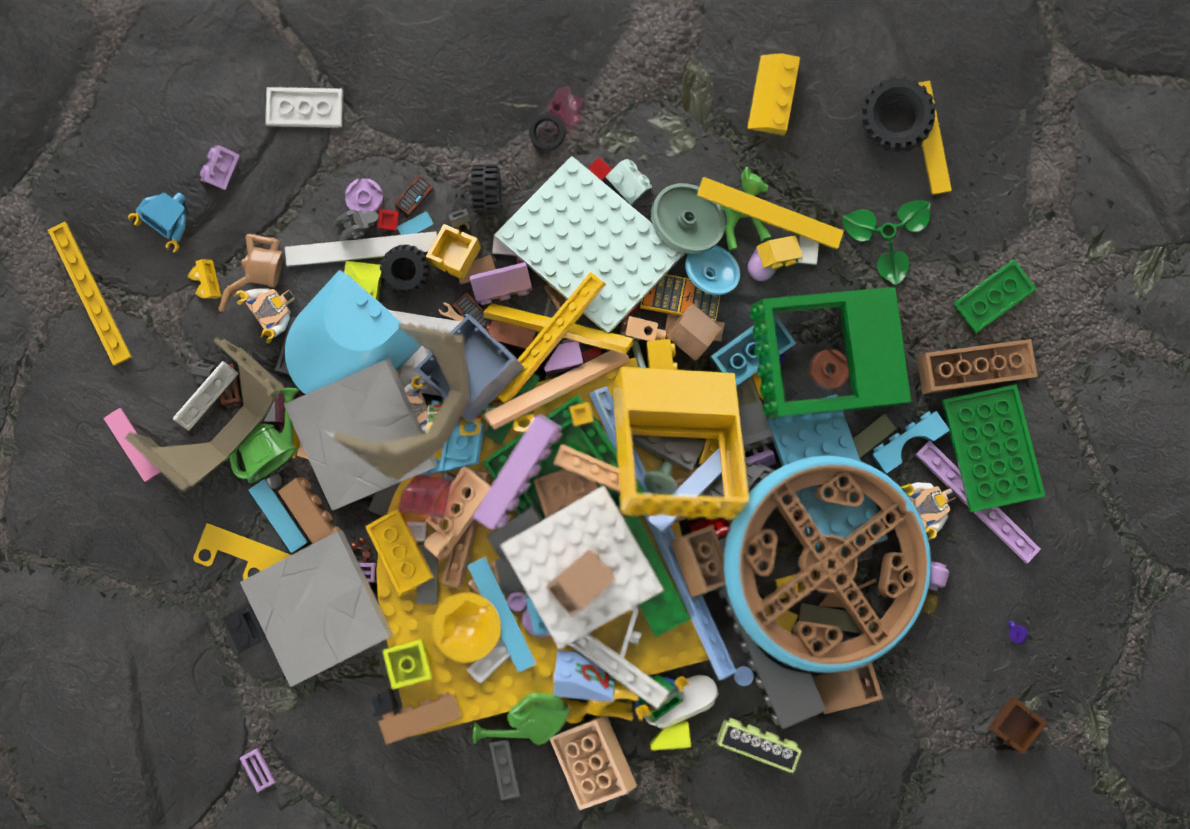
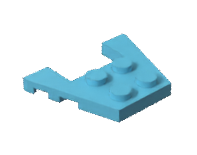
(459, 449)

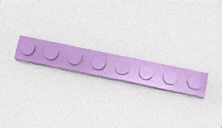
(993, 517)

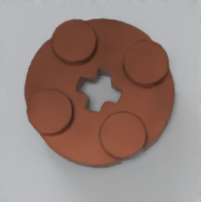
(818, 372)

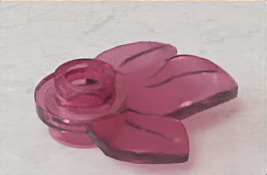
(568, 103)

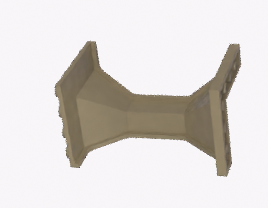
(403, 455)
(191, 463)

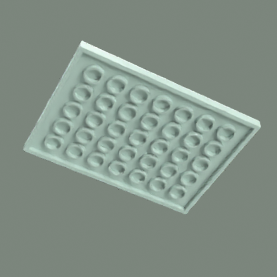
(585, 227)

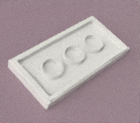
(304, 107)

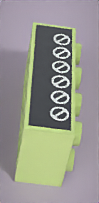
(758, 745)

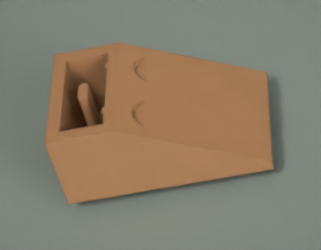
(848, 688)

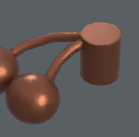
(355, 545)

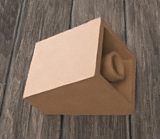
(580, 582)

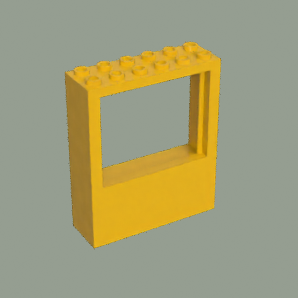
(679, 406)

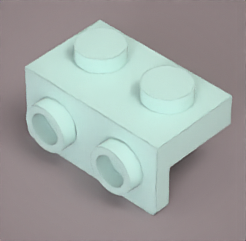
(629, 181)

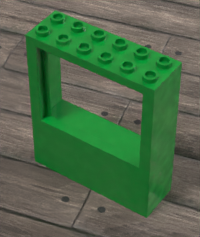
(871, 348)

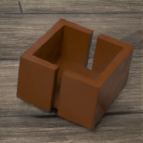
(1016, 726)

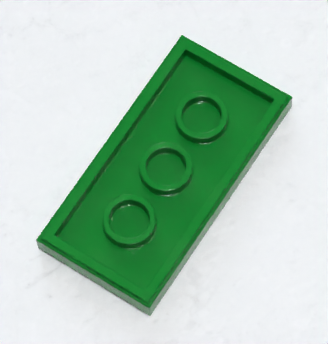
(994, 296)

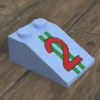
(581, 678)

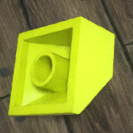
(366, 276)
(672, 737)

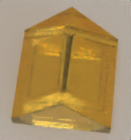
(930, 603)

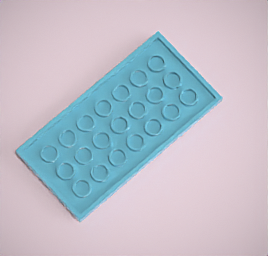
(822, 436)

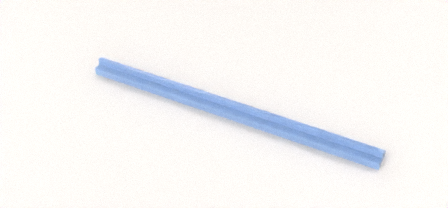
(695, 605)

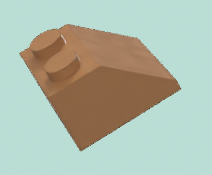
(693, 331)

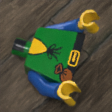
(671, 701)

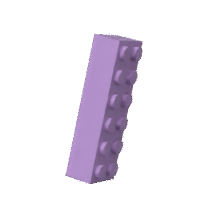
(517, 472)

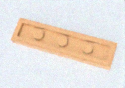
(588, 467)

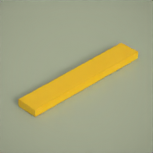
(935, 156)

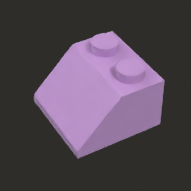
(565, 358)

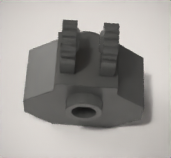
(355, 223)

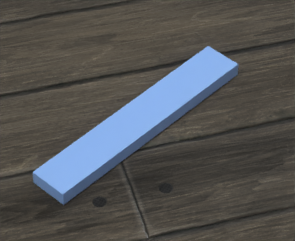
(693, 486)

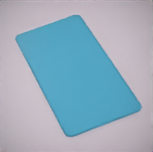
(416, 224)

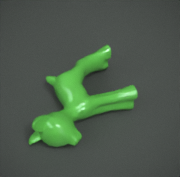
(752, 185)

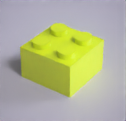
(408, 663)

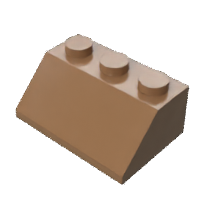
(700, 560)

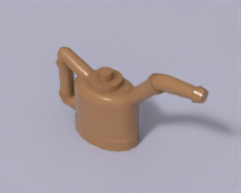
(260, 266)

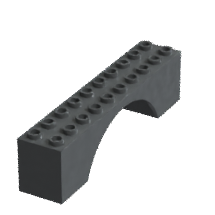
(787, 691)

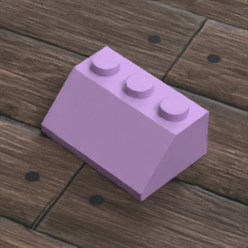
(501, 284)

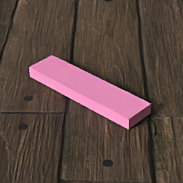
(121, 427)

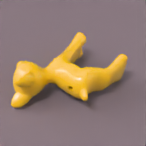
(603, 708)

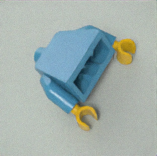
(163, 215)

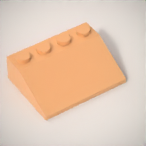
(593, 762)

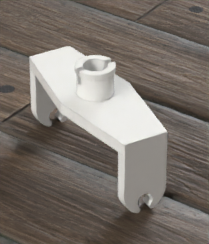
(631, 636)

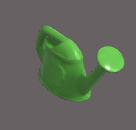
(265, 447)
(534, 717)

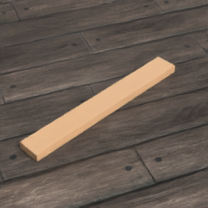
(555, 388)

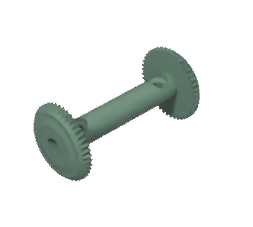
(661, 481)

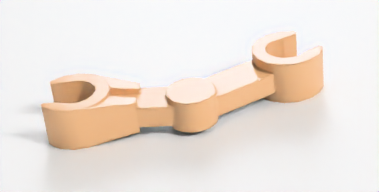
(451, 313)

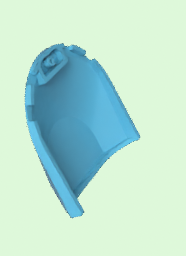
(342, 335)

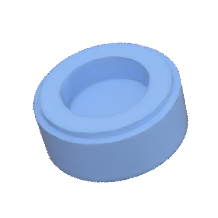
(743, 676)

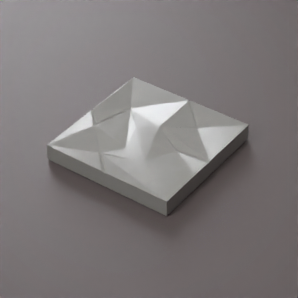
(362, 406)
(316, 608)

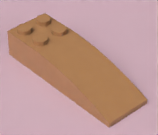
(976, 366)

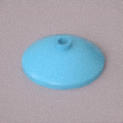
(718, 265)

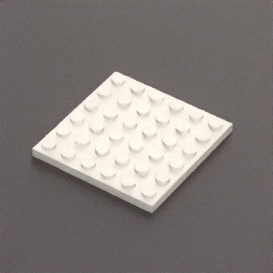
(558, 541)

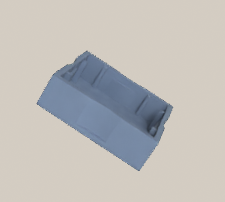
(488, 367)

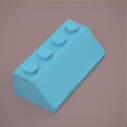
(740, 356)

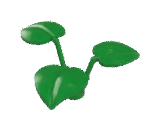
(862, 222)

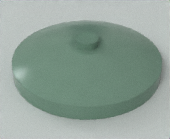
(687, 220)

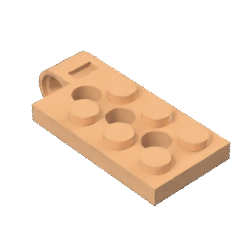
(443, 541)

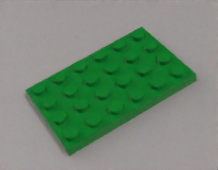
(993, 448)

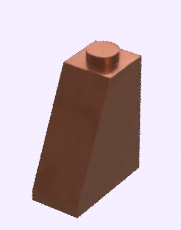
(511, 335)

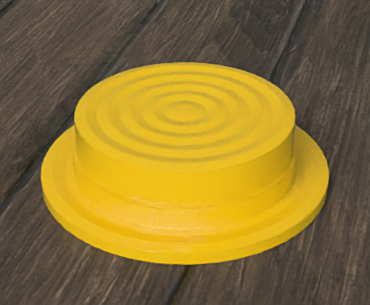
(466, 627)

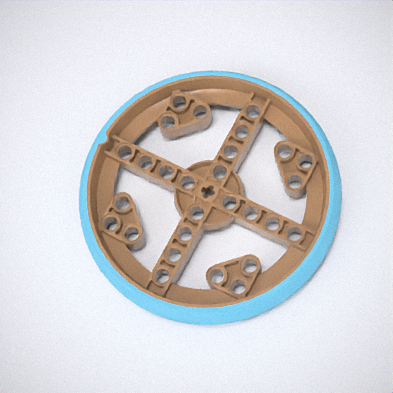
(907, 595)

